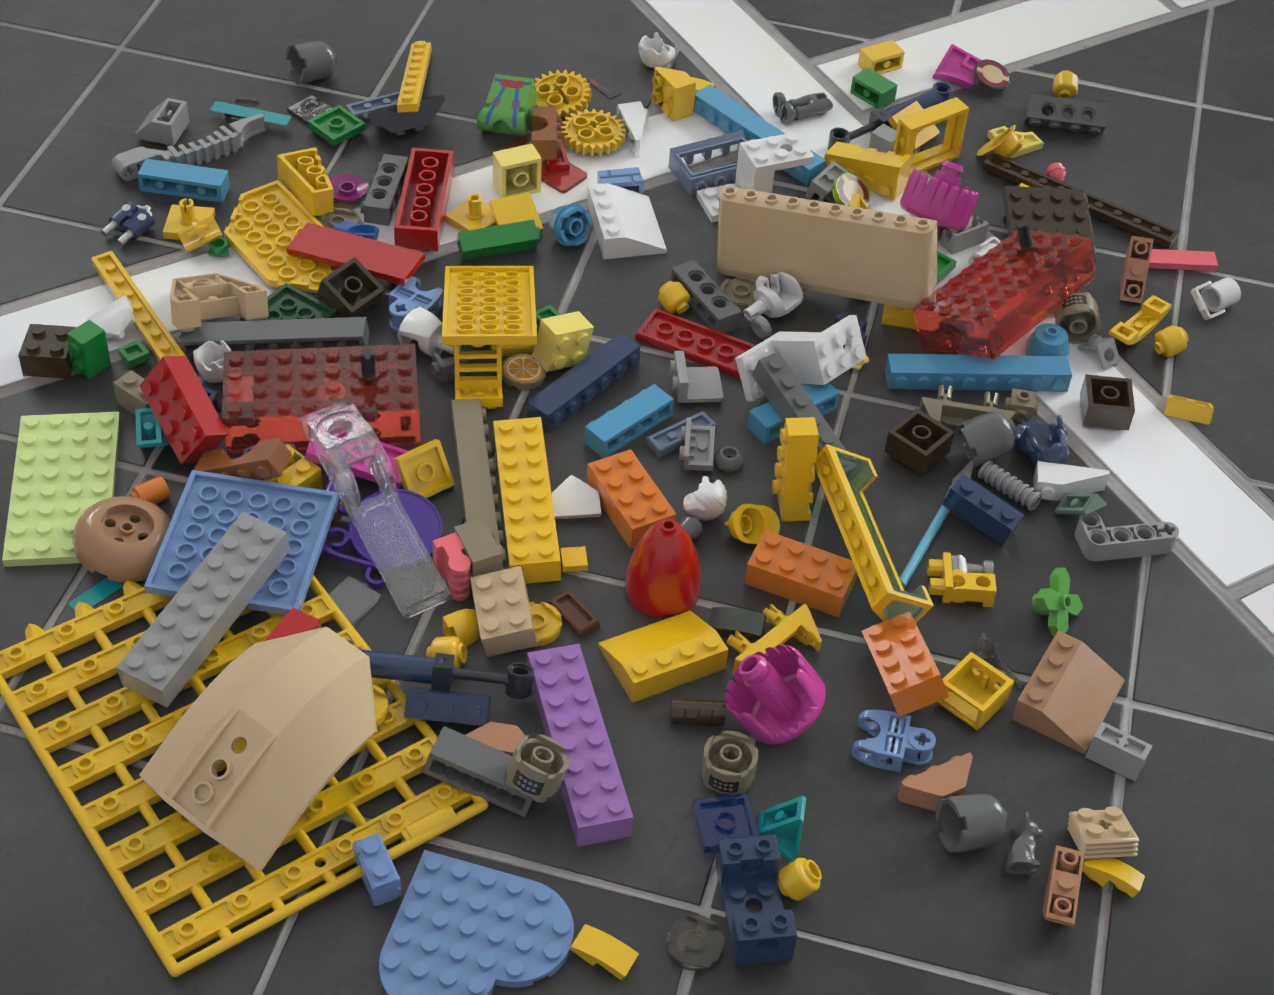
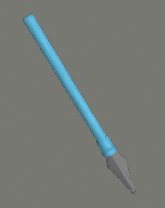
(931, 532)

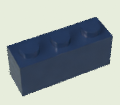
(982, 509)
(447, 706)

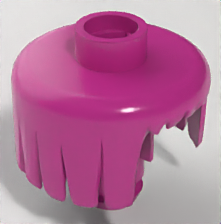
(940, 198)
(775, 695)

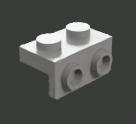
(698, 447)

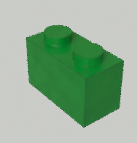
(873, 88)
(89, 349)

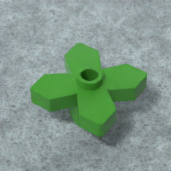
(1057, 601)

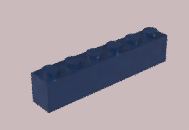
(584, 381)

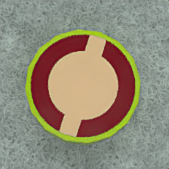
(847, 185)

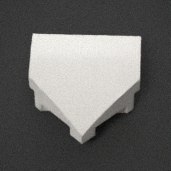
(114, 317)
(575, 500)

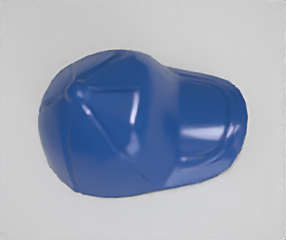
(363, 230)

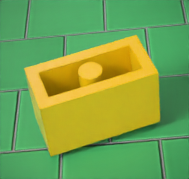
(881, 57)

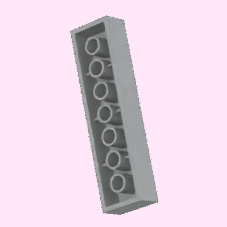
(203, 609)

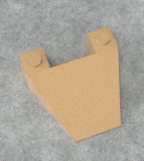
(215, 297)

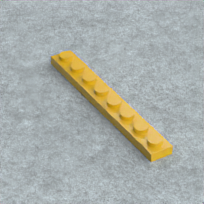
(414, 77)
(147, 321)

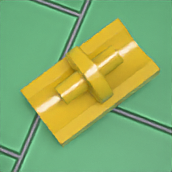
(199, 233)

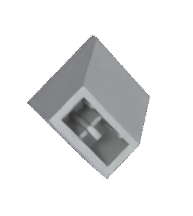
(165, 122)

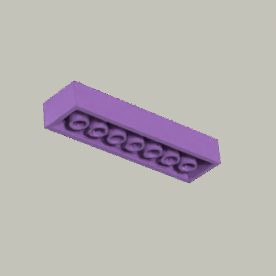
(572, 717)

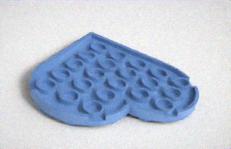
(473, 930)

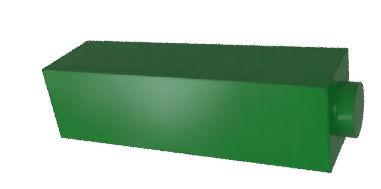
(498, 240)

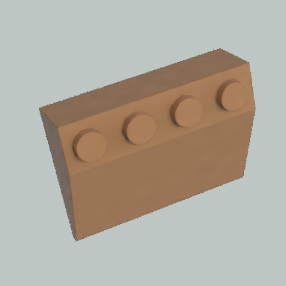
(1068, 693)

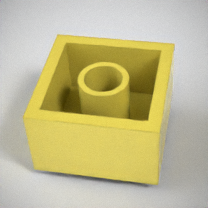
(517, 171)
(562, 341)

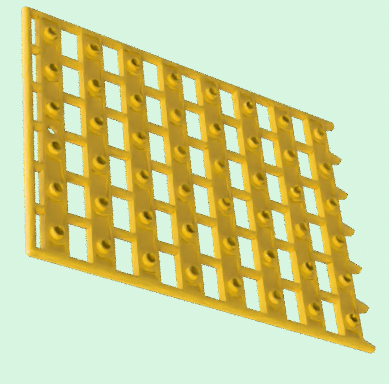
(165, 834)

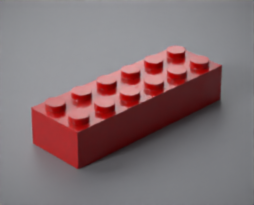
(424, 199)

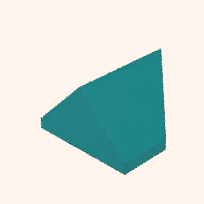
(148, 429)
(786, 824)

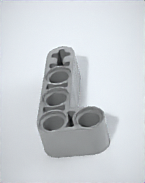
(1123, 541)

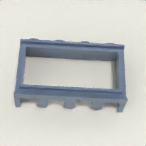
(708, 178)

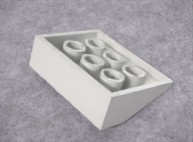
(623, 222)

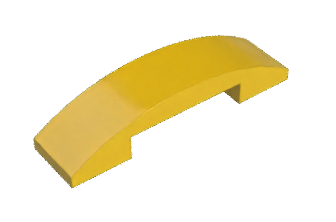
(1143, 322)

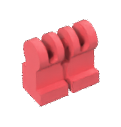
(453, 565)

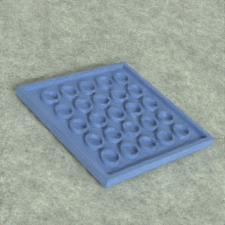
(211, 507)

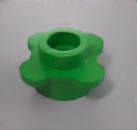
(219, 247)

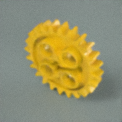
(563, 91)
(593, 132)

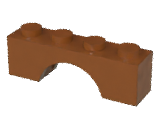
(546, 132)
(262, 462)

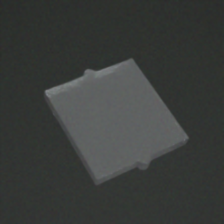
(354, 598)

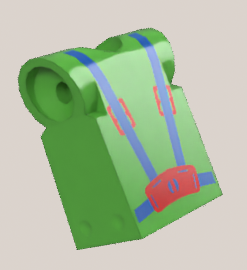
(508, 105)

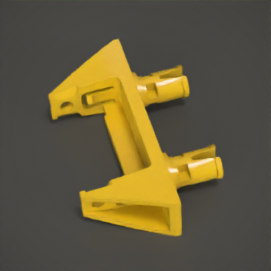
(797, 625)

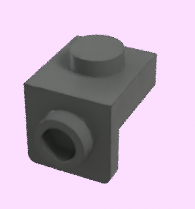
(445, 368)

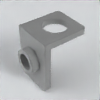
(1101, 345)

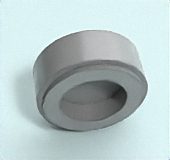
(761, 327)

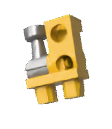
(962, 580)

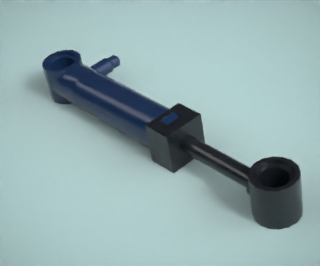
(939, 93)
(440, 672)

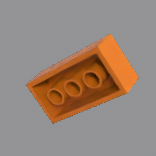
(628, 495)
(801, 573)
(905, 664)

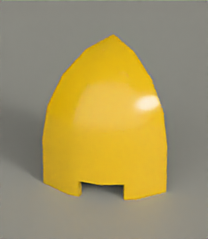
(462, 625)

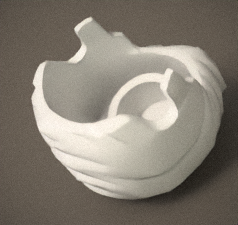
(655, 52)
(210, 360)
(707, 501)

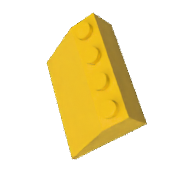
(665, 655)

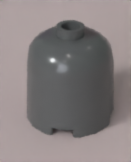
(310, 61)
(987, 437)
(971, 822)

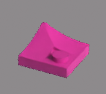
(957, 67)

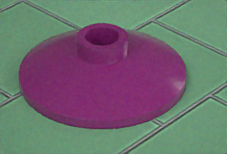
(348, 187)

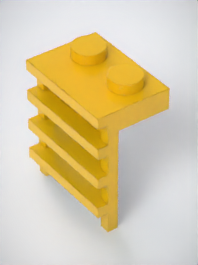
(483, 387)

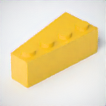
(880, 171)
(307, 180)
(796, 468)

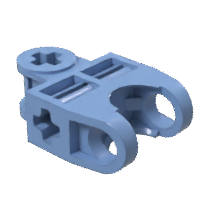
(409, 297)
(906, 741)

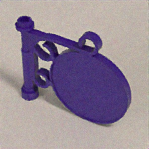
(418, 508)

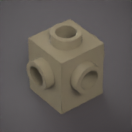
(1023, 404)

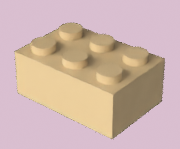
(503, 611)

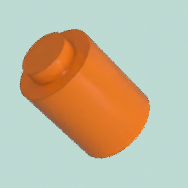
(153, 490)

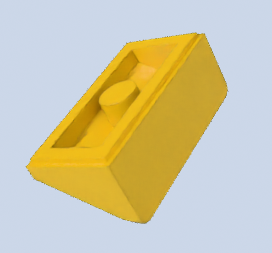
(1188, 409)

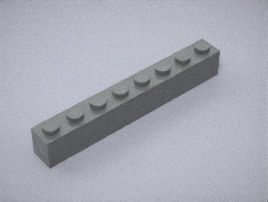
(278, 334)

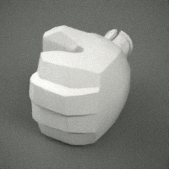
(777, 301)
(424, 328)

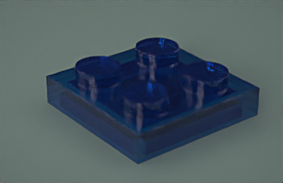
(724, 819)

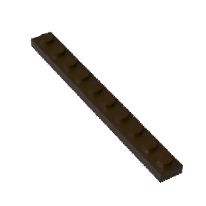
(1097, 206)

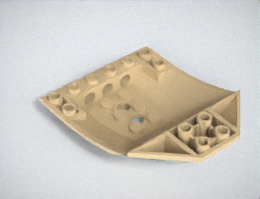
(303, 713)

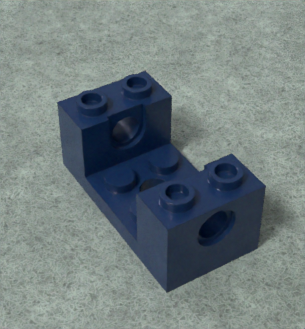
(747, 876)

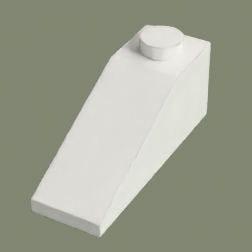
(634, 118)
(1058, 479)

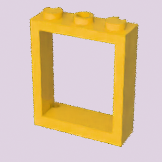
(907, 129)

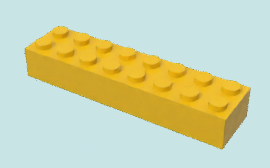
(527, 499)

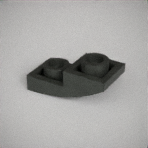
(746, 622)

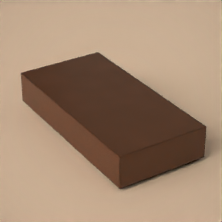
(575, 613)

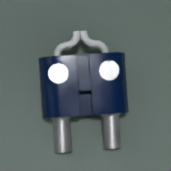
(131, 221)

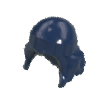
(1042, 441)

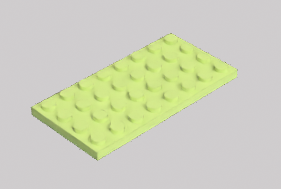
(58, 473)

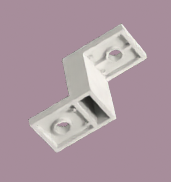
(756, 167)
(809, 355)

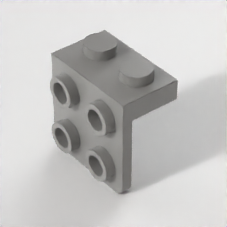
(695, 383)

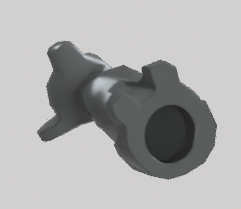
(1021, 853)

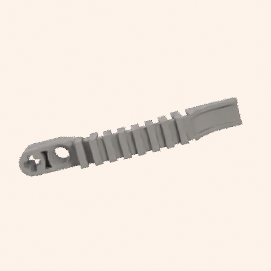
(129, 162)

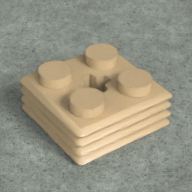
(1103, 833)

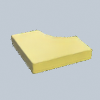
(1029, 140)

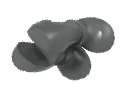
(800, 107)

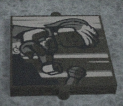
(308, 108)

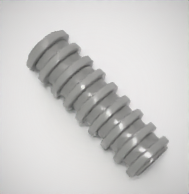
(1009, 485)

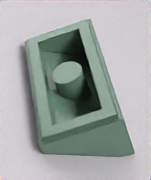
(1080, 503)

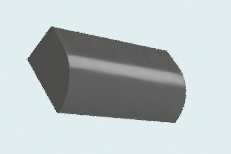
(475, 769)

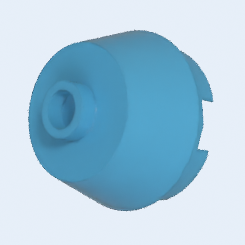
(570, 224)
(1048, 340)

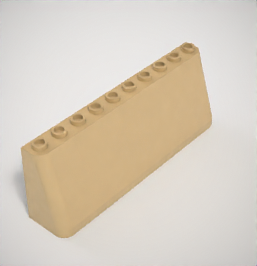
(827, 246)

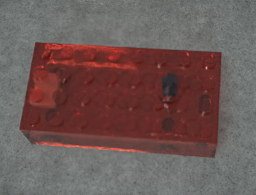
(1005, 293)
(274, 388)

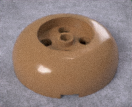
(109, 534)

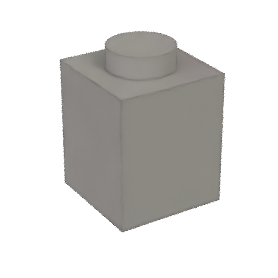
(883, 139)

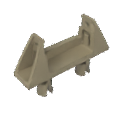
(953, 413)

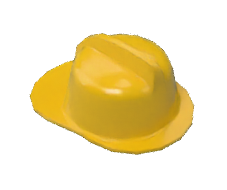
(1004, 144)
(751, 521)

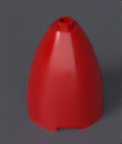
(664, 571)

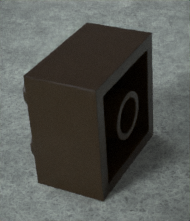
(351, 289)
(46, 352)
(1107, 402)
(919, 441)

